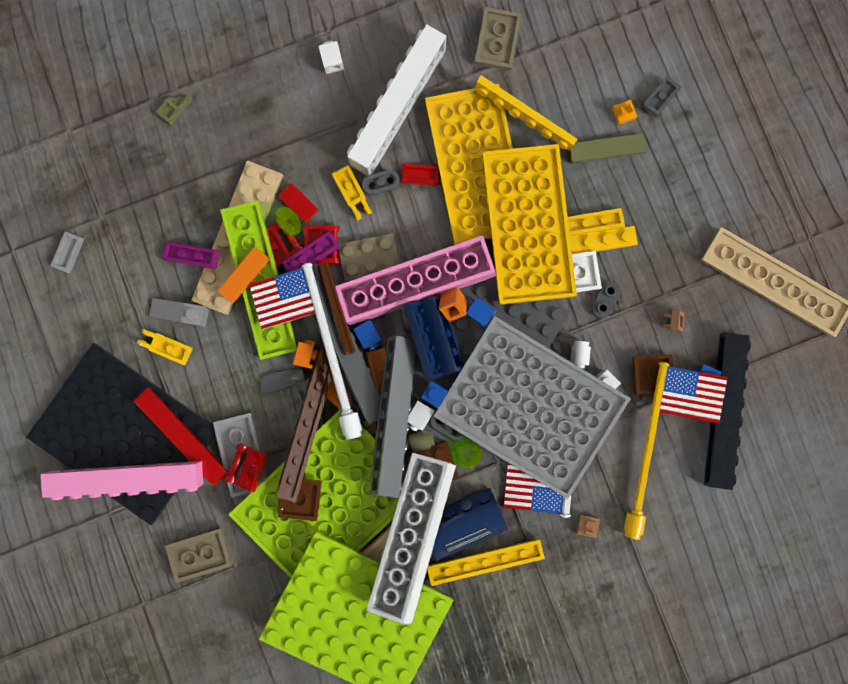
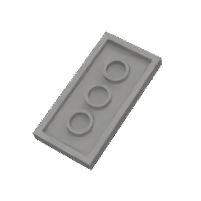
(229, 433)

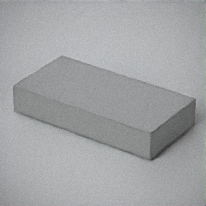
(67, 252)

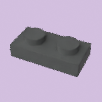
(661, 96)

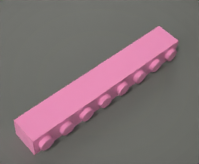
(121, 480)

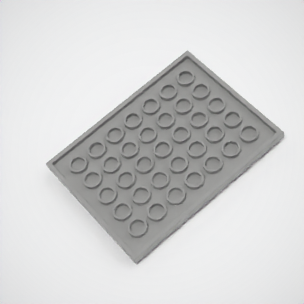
(531, 407)

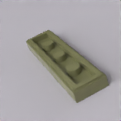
(608, 148)

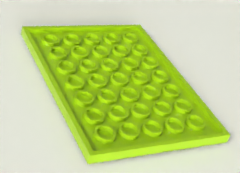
(345, 505)
(328, 624)

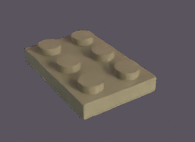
(498, 38)
(368, 256)
(198, 555)

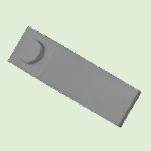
(179, 312)

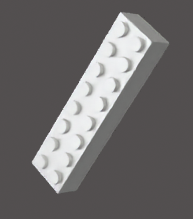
(397, 101)
(411, 539)

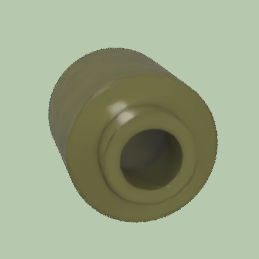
(420, 441)

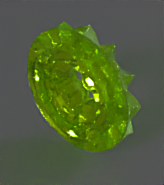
(294, 225)
(461, 460)

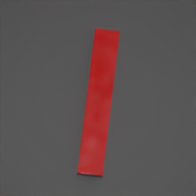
(180, 435)

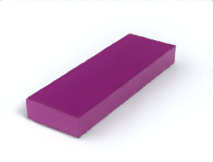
(312, 252)
(191, 255)

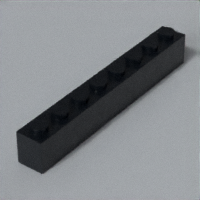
(724, 435)

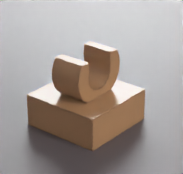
(677, 321)
(588, 526)

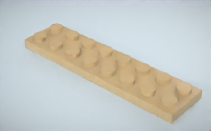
(254, 184)
(776, 282)

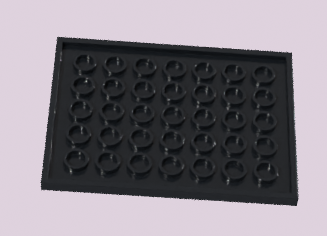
(101, 426)

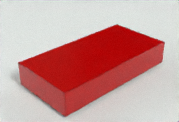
(420, 174)
(298, 203)

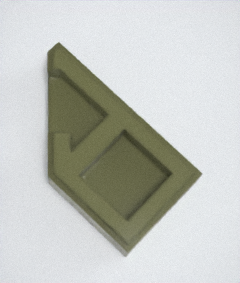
(172, 108)

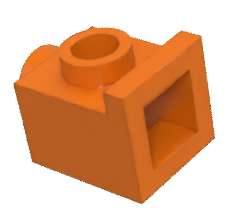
(305, 354)

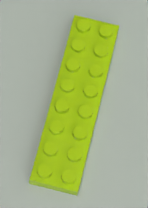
(245, 231)

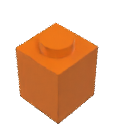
(453, 304)

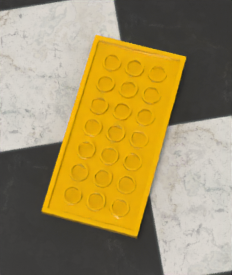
(462, 129)
(529, 224)

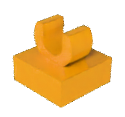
(624, 112)

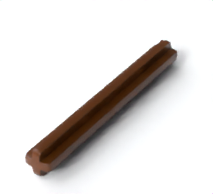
(336, 309)

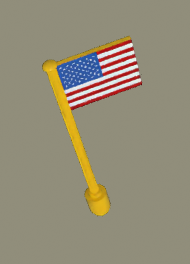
(679, 394)

